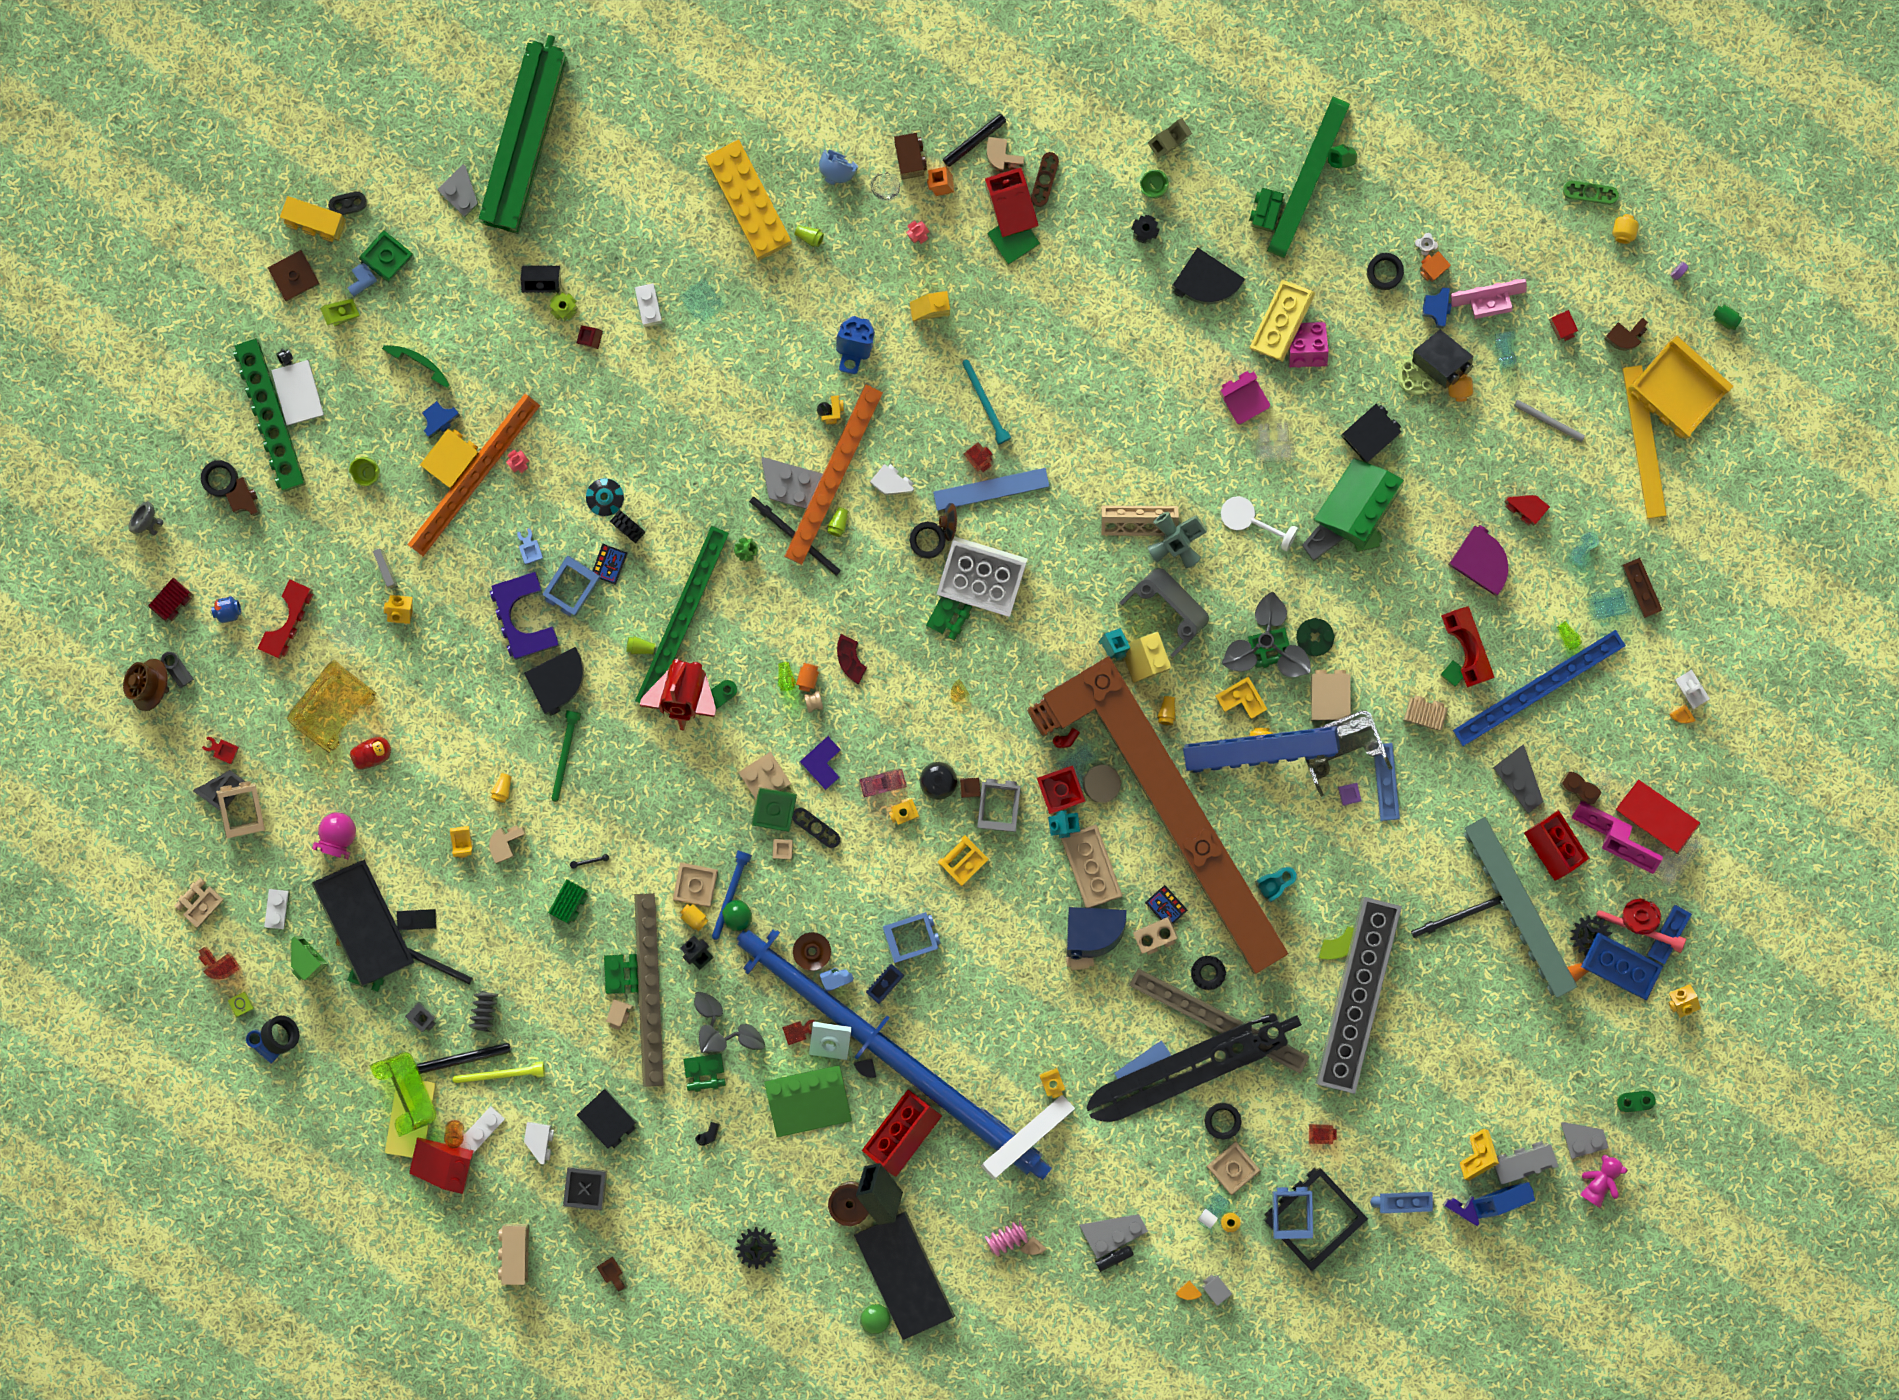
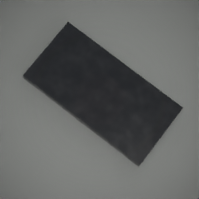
(362, 923)
(904, 1276)

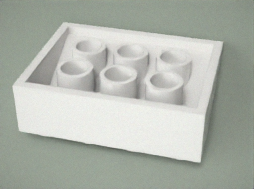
(982, 576)

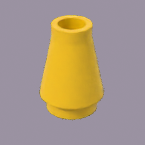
(1167, 711)
(502, 788)

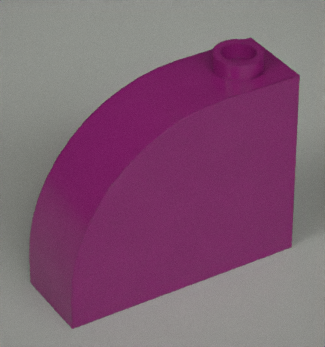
(1482, 560)

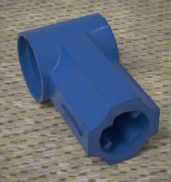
(260, 1048)

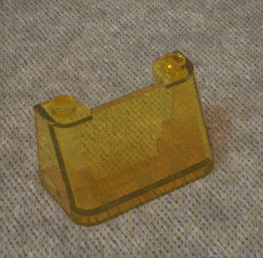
(330, 705)

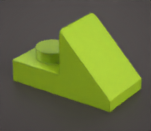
(339, 312)

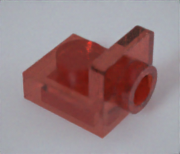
(1322, 1134)

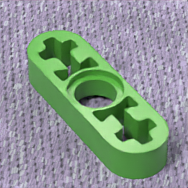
(1577, 185)

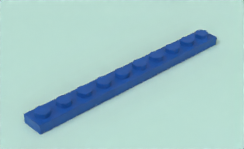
(1538, 688)

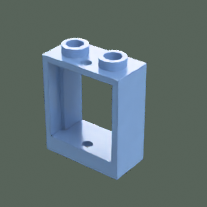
(551, 599)
(892, 943)
(1293, 1234)

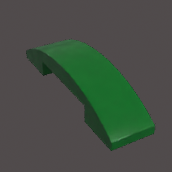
(398, 353)

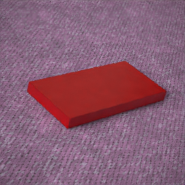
(1658, 816)

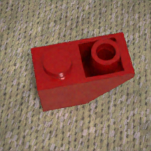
(1528, 506)

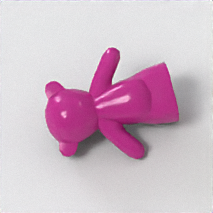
(1603, 1181)

